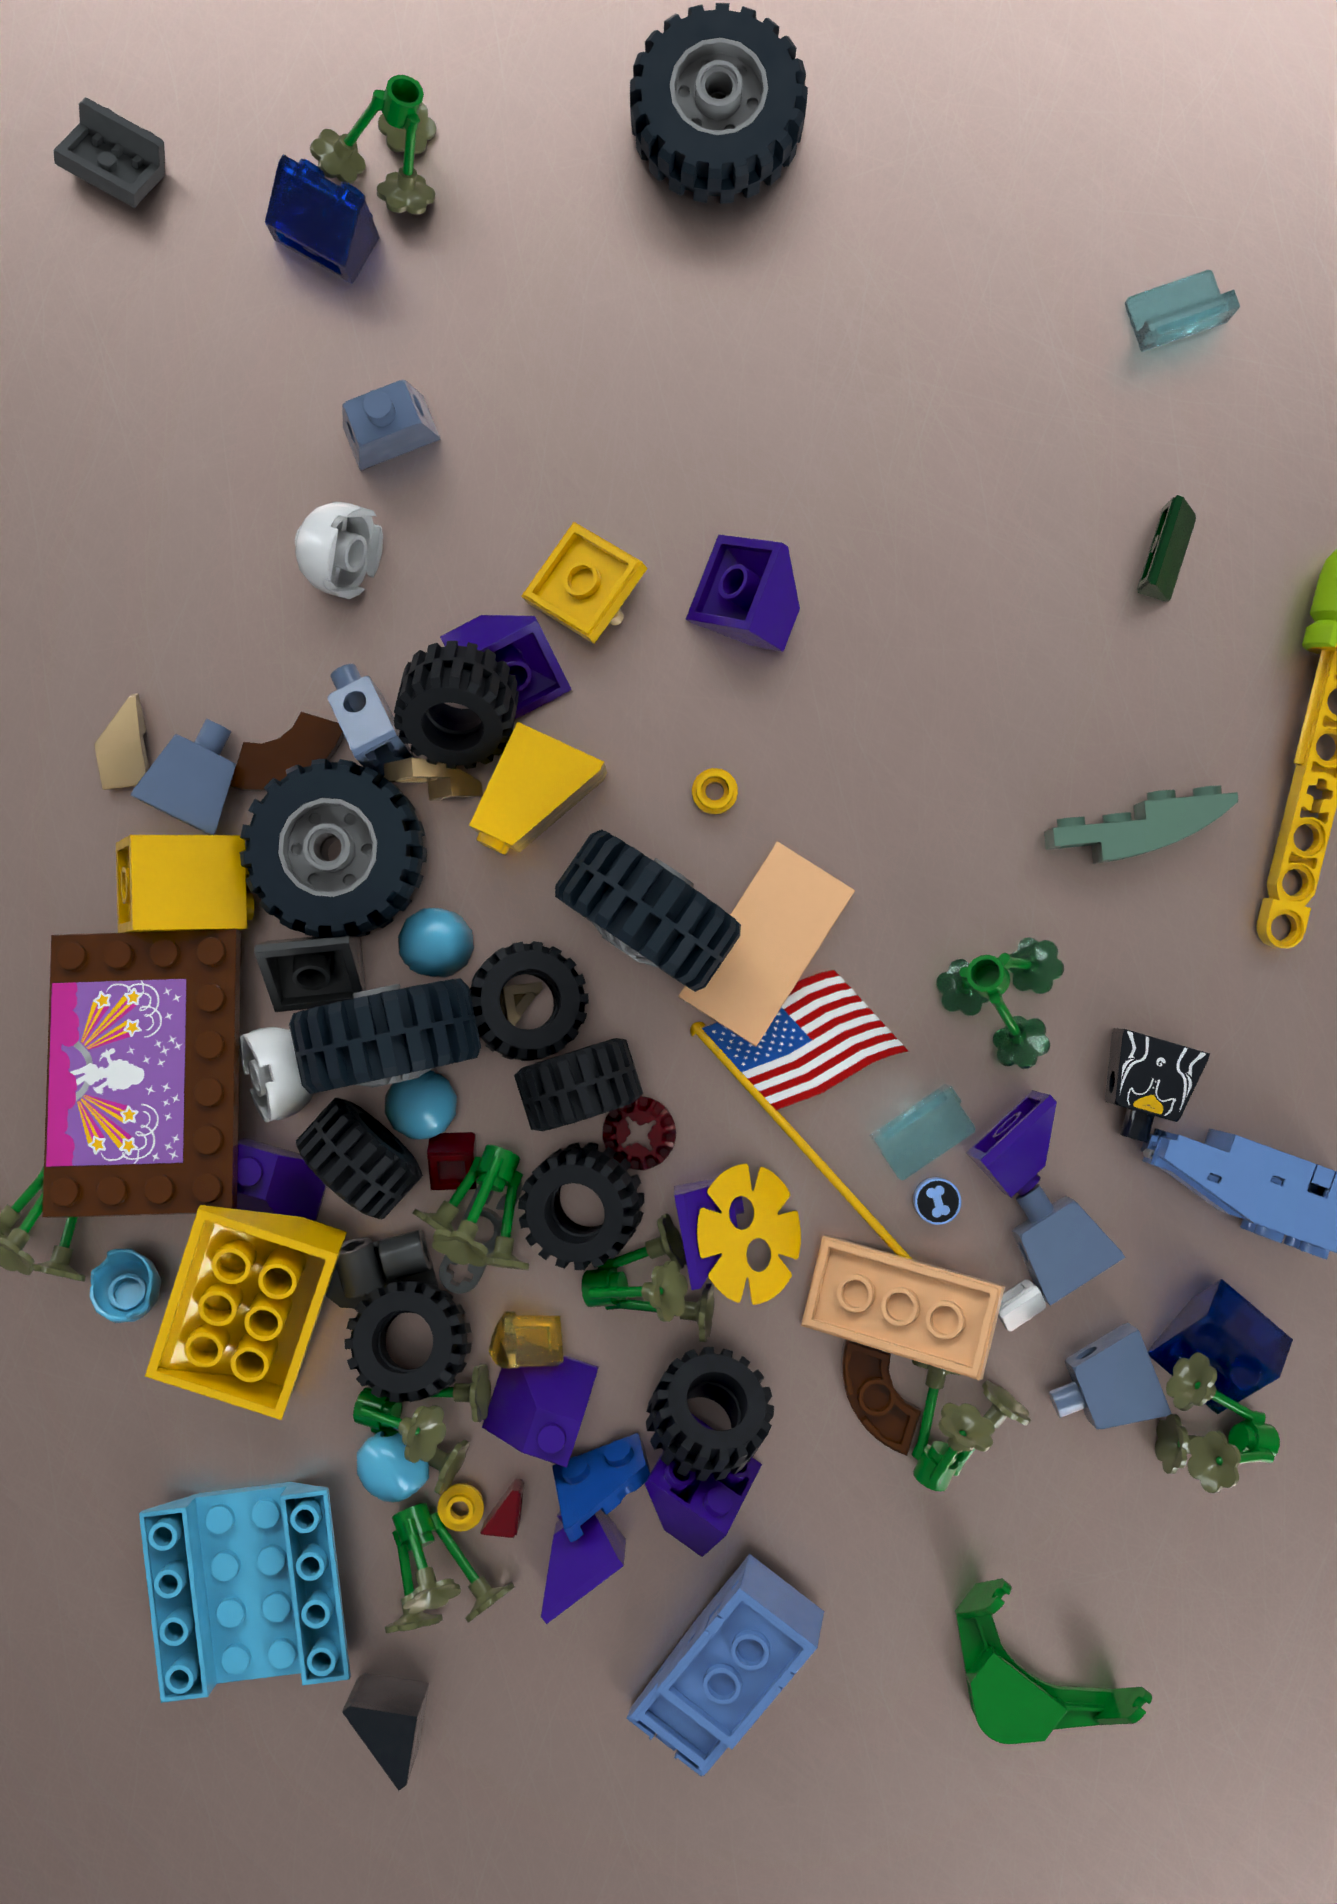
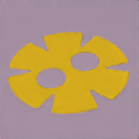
(719, 1235)

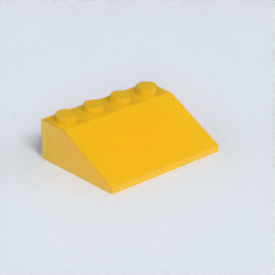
(245, 1306)

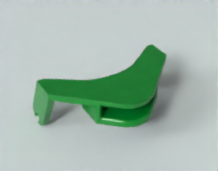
(1012, 1702)

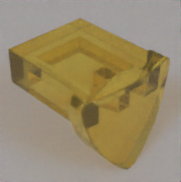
(526, 1341)

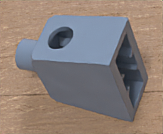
(387, 423)
(366, 719)
(190, 778)
(1061, 1244)
(1112, 1382)

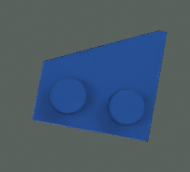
(599, 1481)

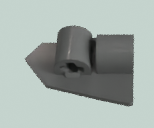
(374, 1264)

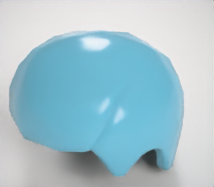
(435, 942)
(421, 1106)
(124, 1286)
(386, 1471)

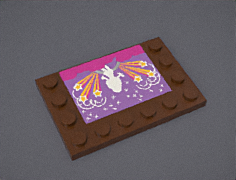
(142, 1073)

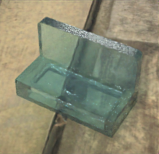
(1179, 310)
(923, 1132)

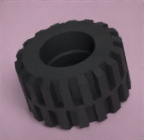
(463, 678)
(563, 983)
(578, 1085)
(358, 1158)
(561, 1235)
(369, 1341)
(729, 1385)

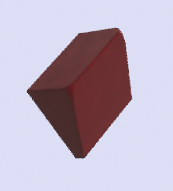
(450, 1159)
(506, 1515)

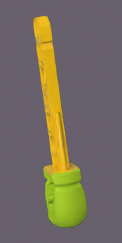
(1309, 771)

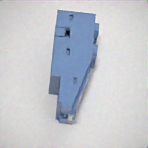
(1247, 1181)
(729, 1666)

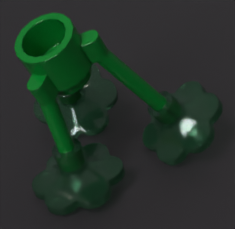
(987, 978)

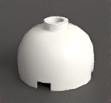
(338, 548)
(274, 1073)

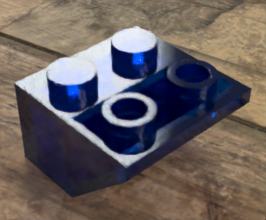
(320, 218)
(1234, 1337)

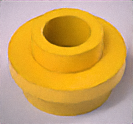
(714, 776)
(466, 1494)

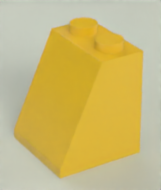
(532, 789)
(181, 883)

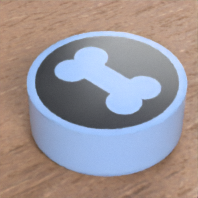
(937, 1200)

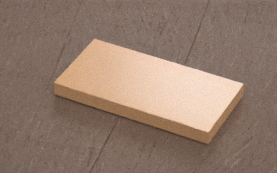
(782, 927)
(903, 1306)

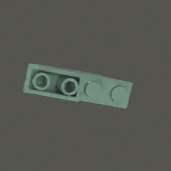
(1157, 824)

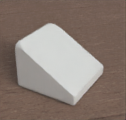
(1020, 1304)

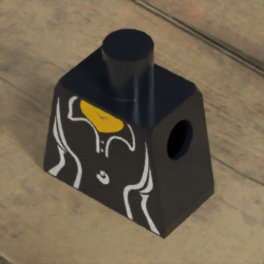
(1150, 1079)

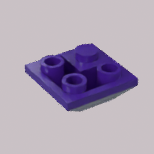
(698, 1510)

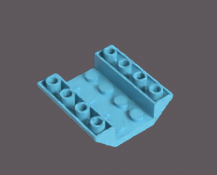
(244, 1588)

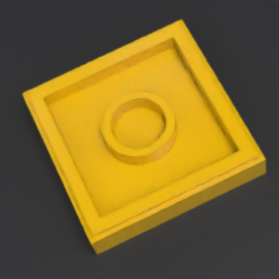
(584, 582)

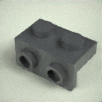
(112, 154)

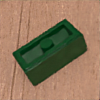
(1167, 549)

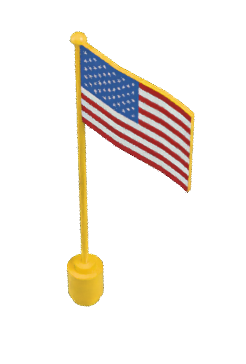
(809, 1047)

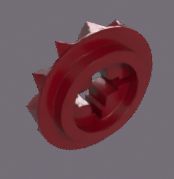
(661, 1135)

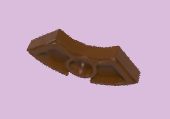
(306, 741)
(874, 1397)

